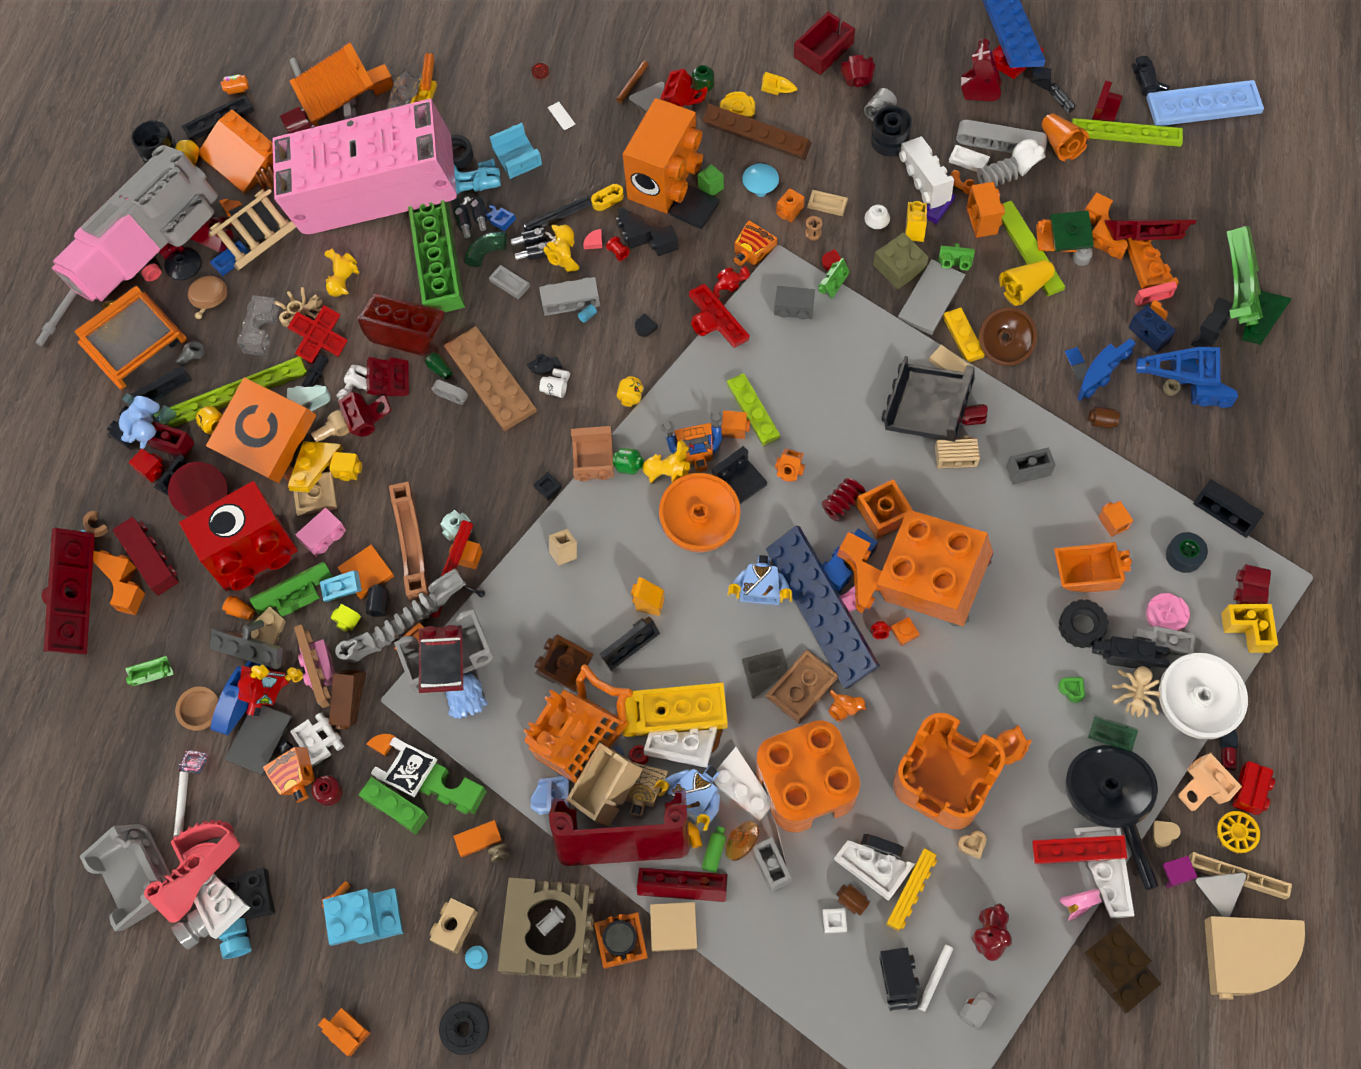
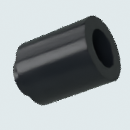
(377, 601)

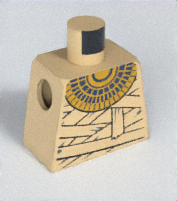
(642, 792)

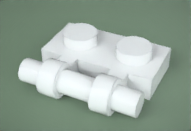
(308, 737)

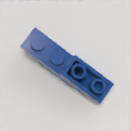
(1102, 367)
(229, 707)

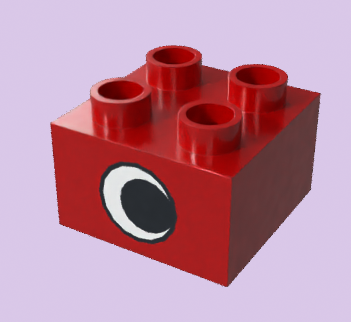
(239, 537)

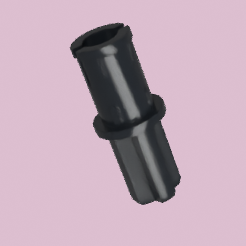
(315, 371)

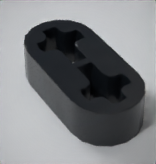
(882, 846)

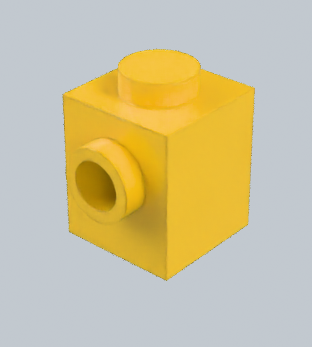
(345, 466)

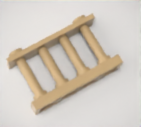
(255, 247)

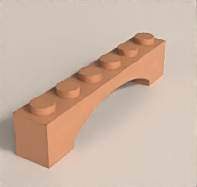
(410, 540)

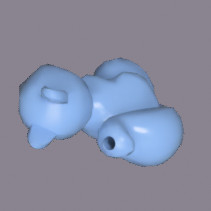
(137, 421)

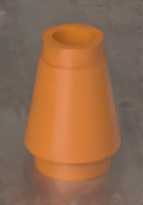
(236, 607)

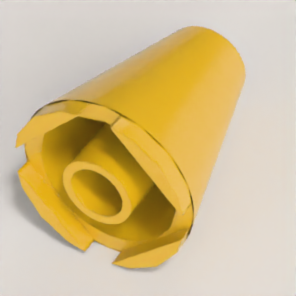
(1025, 280)

